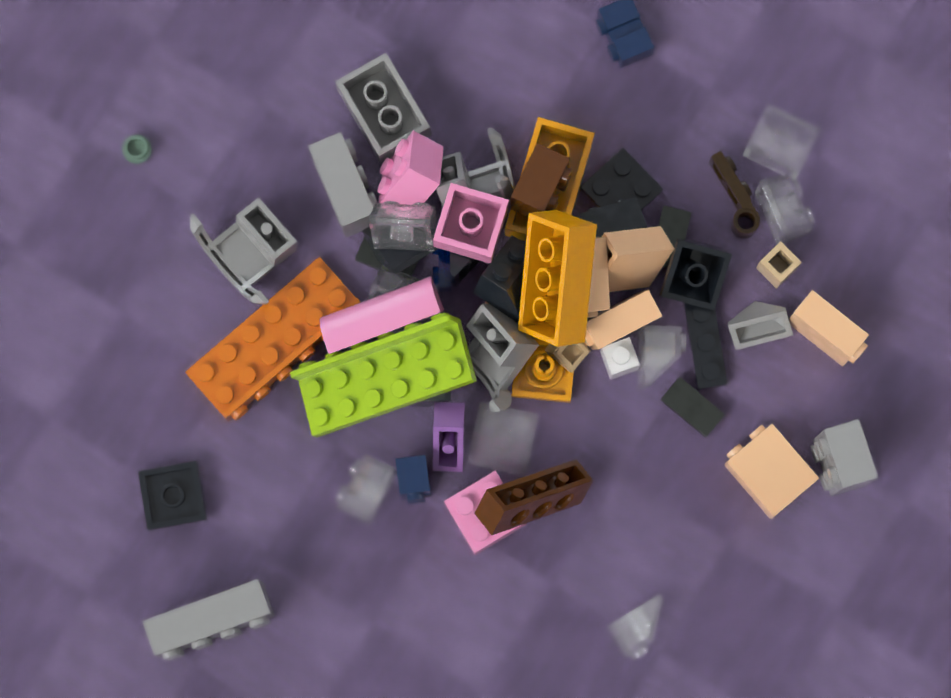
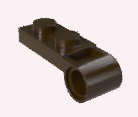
(738, 192)

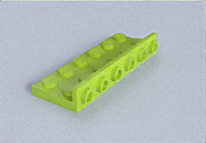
(385, 374)

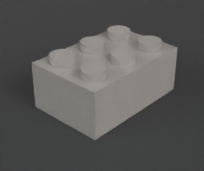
(381, 106)
(343, 182)
(843, 458)

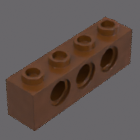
(533, 496)

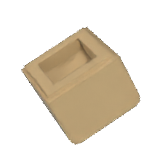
(569, 355)

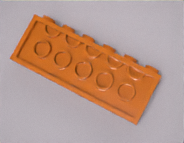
(270, 341)

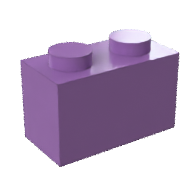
(448, 436)

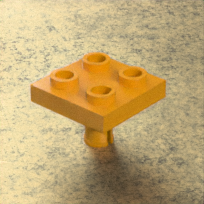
(543, 378)

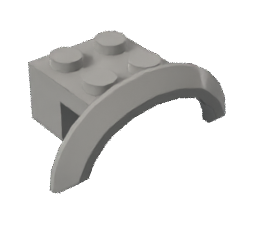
(490, 179)
(247, 248)
(498, 353)

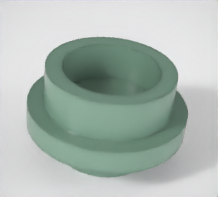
(137, 149)

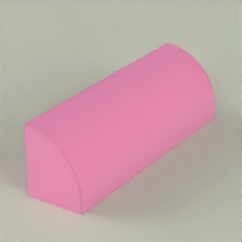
(380, 314)

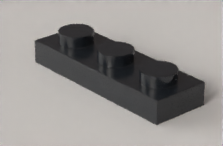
(705, 347)

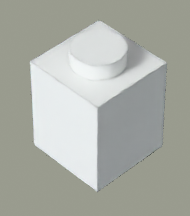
(620, 358)

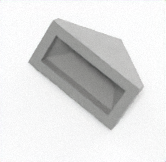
(759, 325)

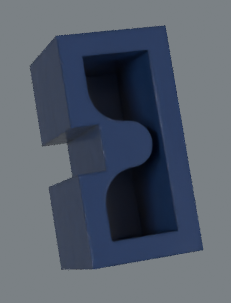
(624, 32)
(413, 479)

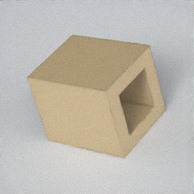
(778, 265)

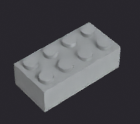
(208, 619)

